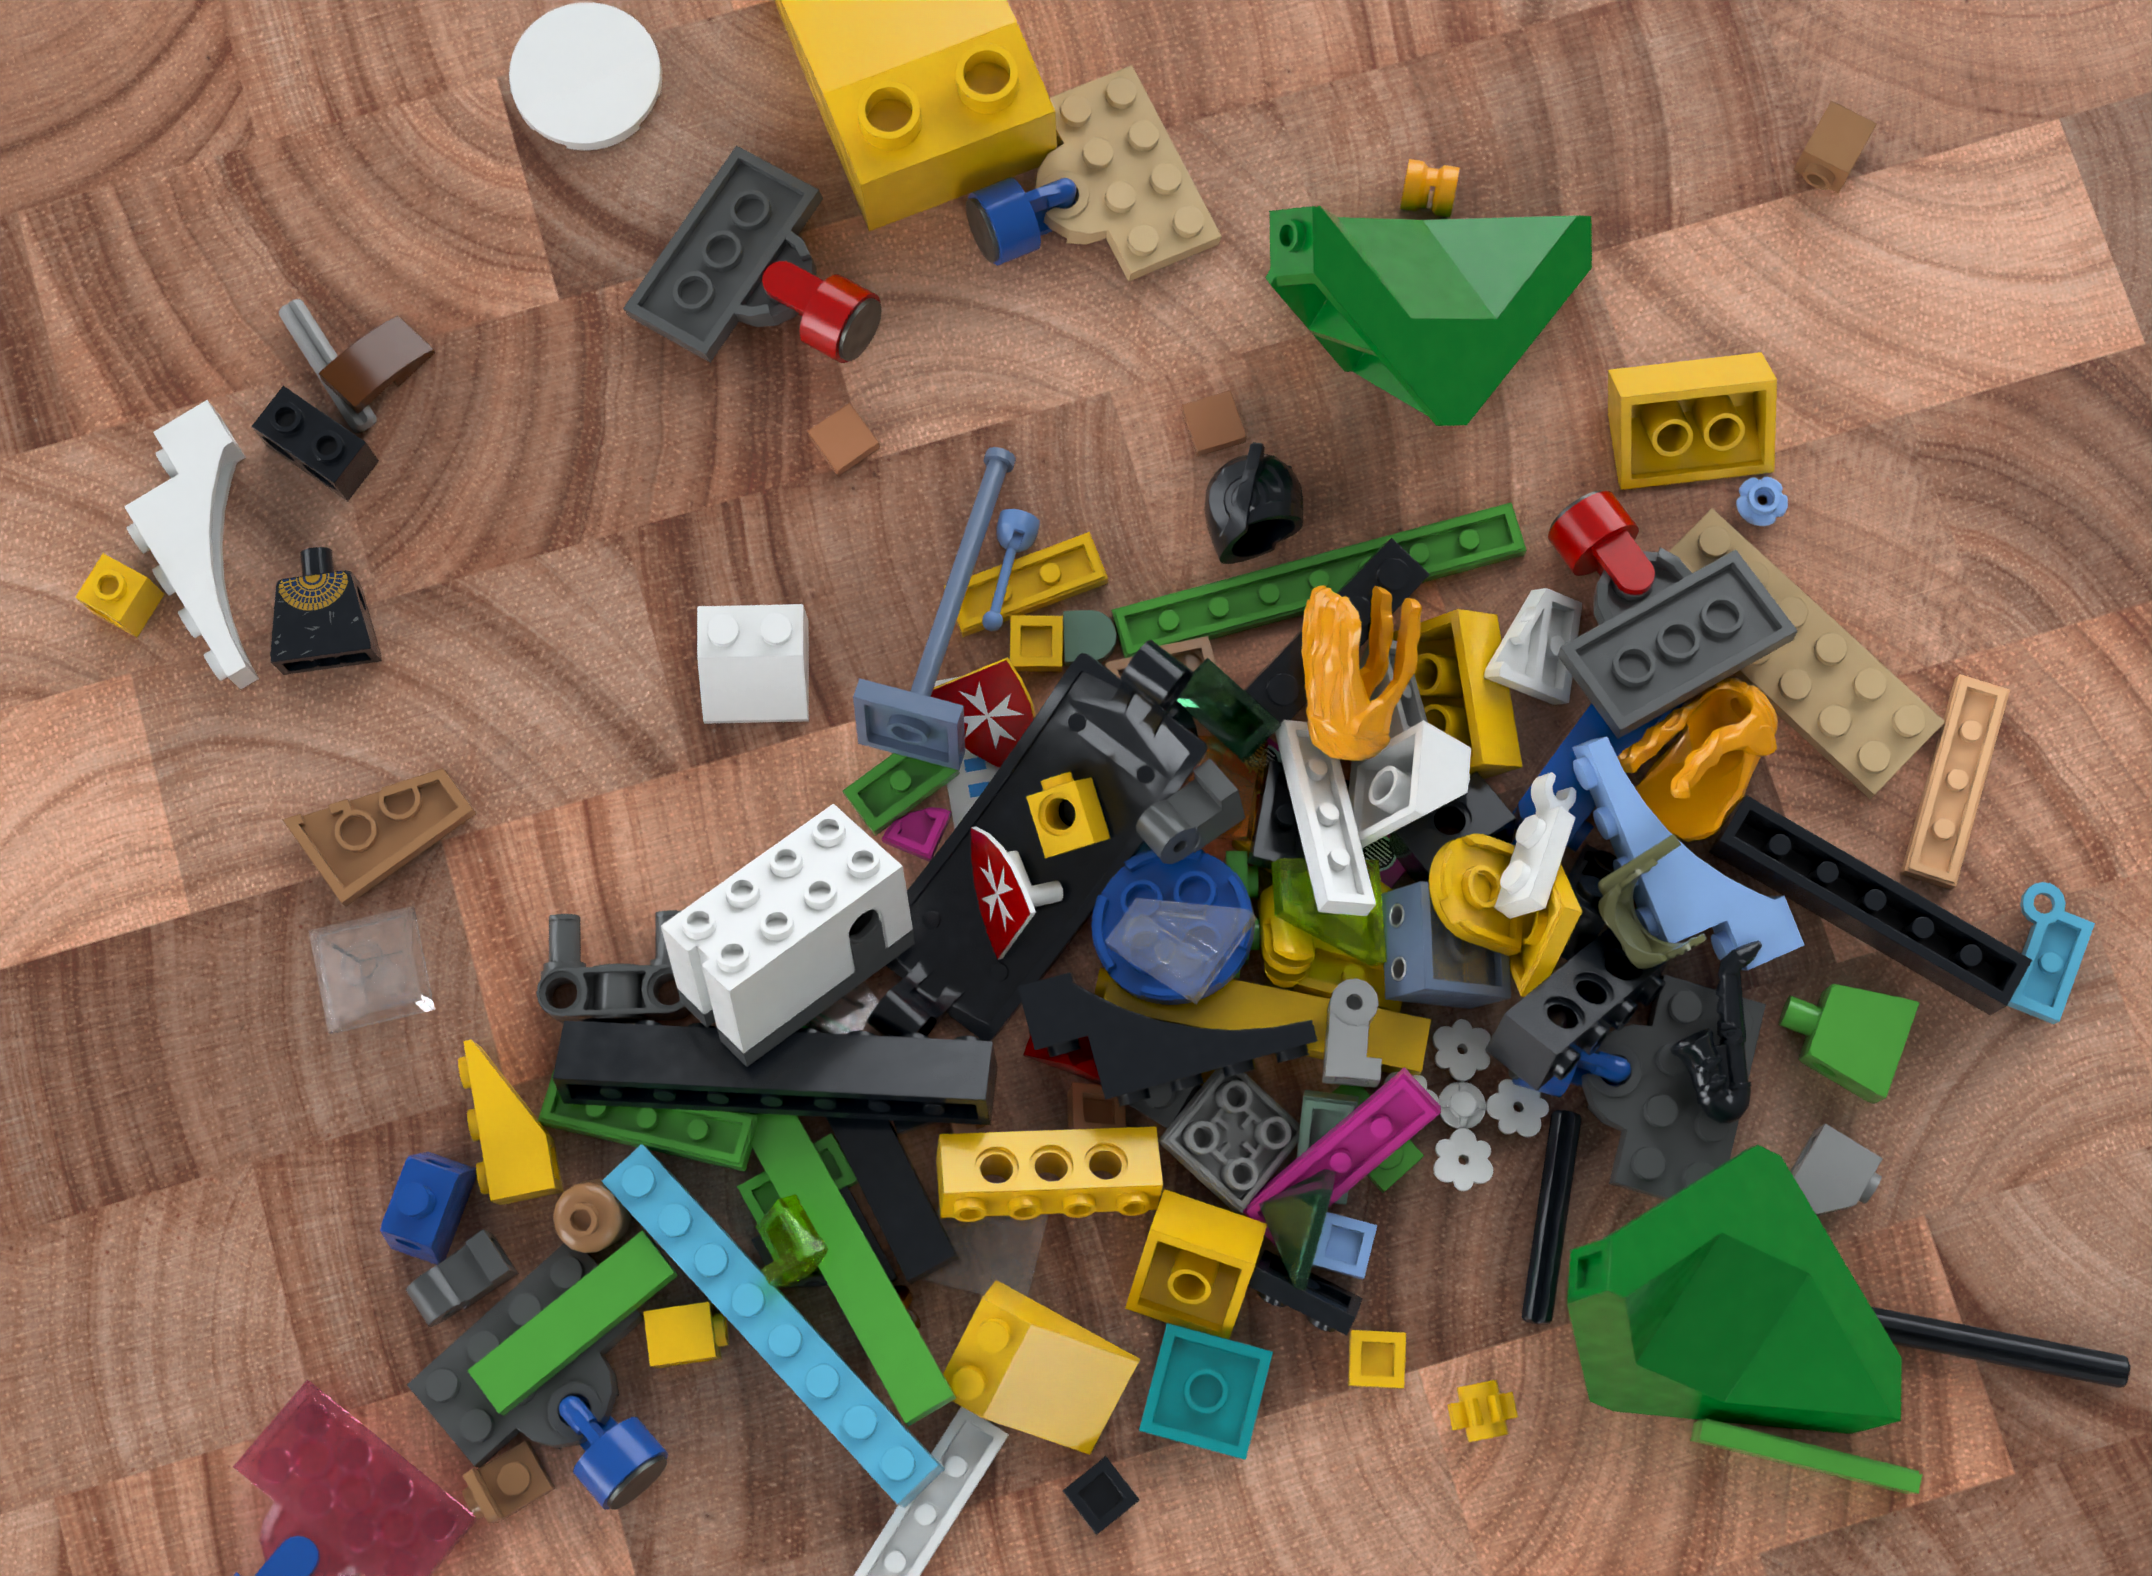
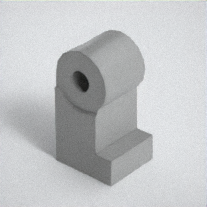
(1346, 1038)

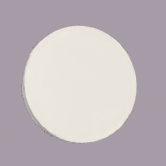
(585, 75)

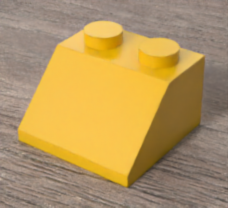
(1196, 1265)

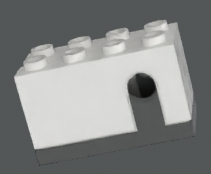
(790, 934)

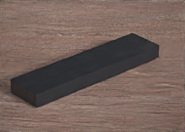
(895, 1195)

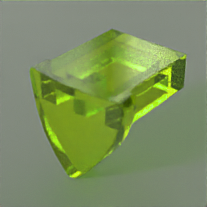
(791, 1242)

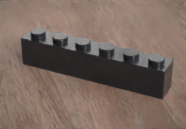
(1870, 906)

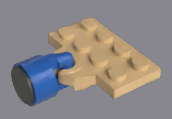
(1106, 180)

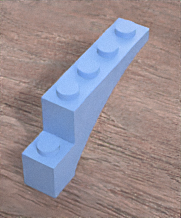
(1682, 890)

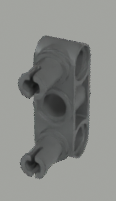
(608, 990)

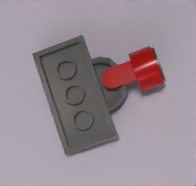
(746, 264)
(1659, 624)

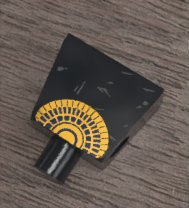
(321, 619)

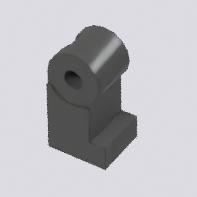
(1192, 815)
(461, 1279)

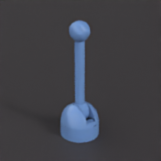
(1015, 533)

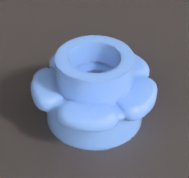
(1753, 511)

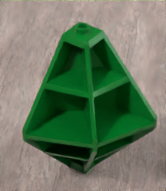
(1427, 303)
(1732, 1311)

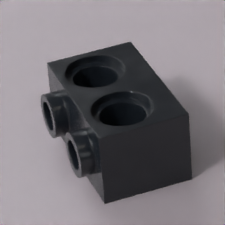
(315, 443)

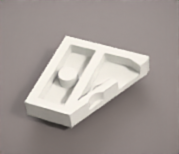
(1530, 649)

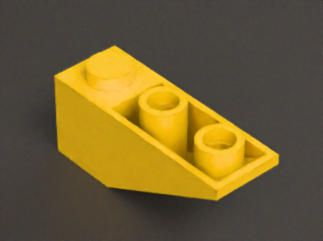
(515, 1147)

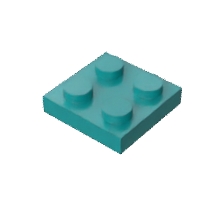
(1206, 1391)

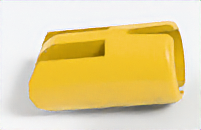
(1285, 948)

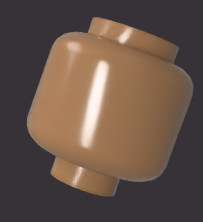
(590, 1217)

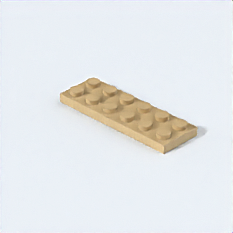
(1824, 677)

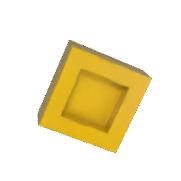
(1036, 643)
(1377, 1359)

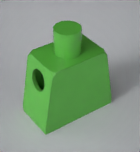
(1852, 1036)

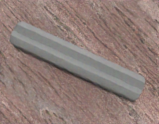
(319, 354)

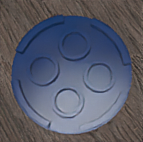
(1192, 880)

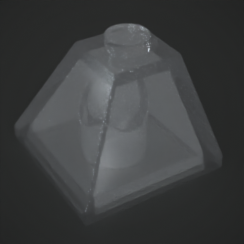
(371, 970)

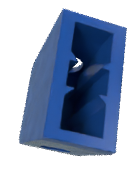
(427, 1206)

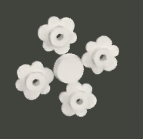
(1465, 1106)

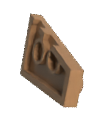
(375, 835)

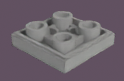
(1231, 1137)

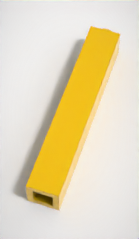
(1244, 1005)

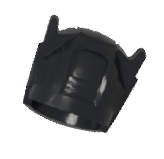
(1252, 505)

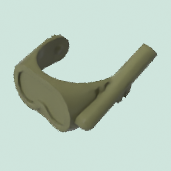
(1620, 916)

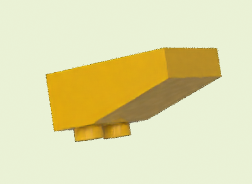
(922, 97)

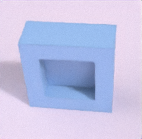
(1345, 1245)

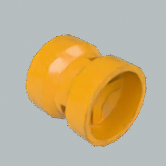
(1417, 185)

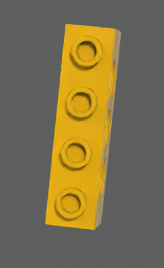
(1070, 1154)

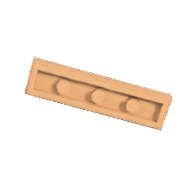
(1955, 782)

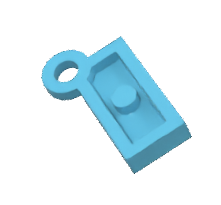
(2056, 951)

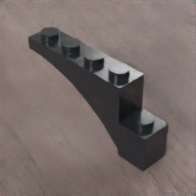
(1143, 1051)

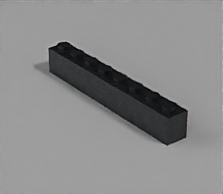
(800, 1076)

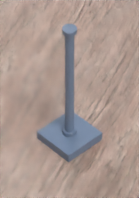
(912, 720)

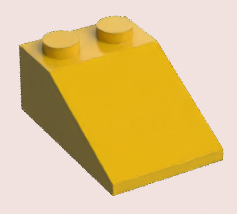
(1037, 1371)

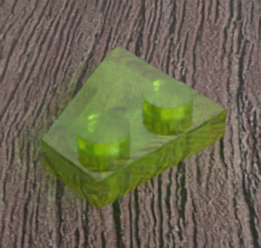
(1352, 934)

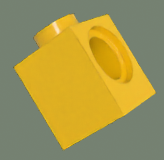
(120, 595)
(1089, 821)
(685, 1334)

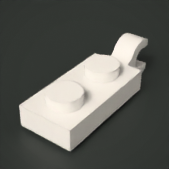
(1538, 850)

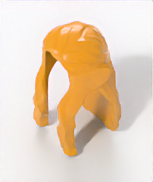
(1337, 693)
(1710, 761)

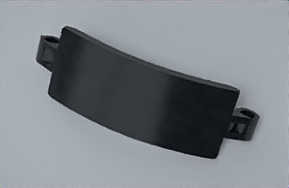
(1086, 727)

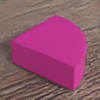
(918, 832)

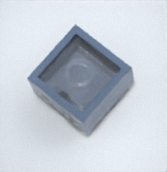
(1430, 962)

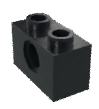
(1472, 813)

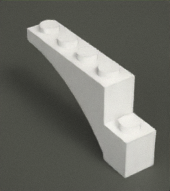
(185, 532)

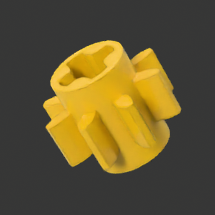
(1482, 1410)

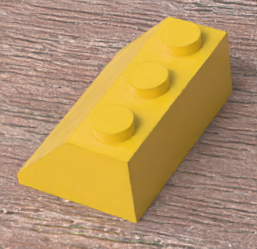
(1692, 420)
(1458, 697)

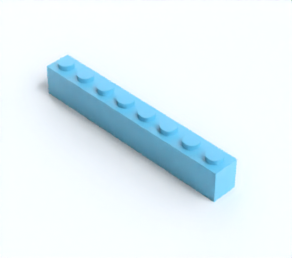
(773, 1326)

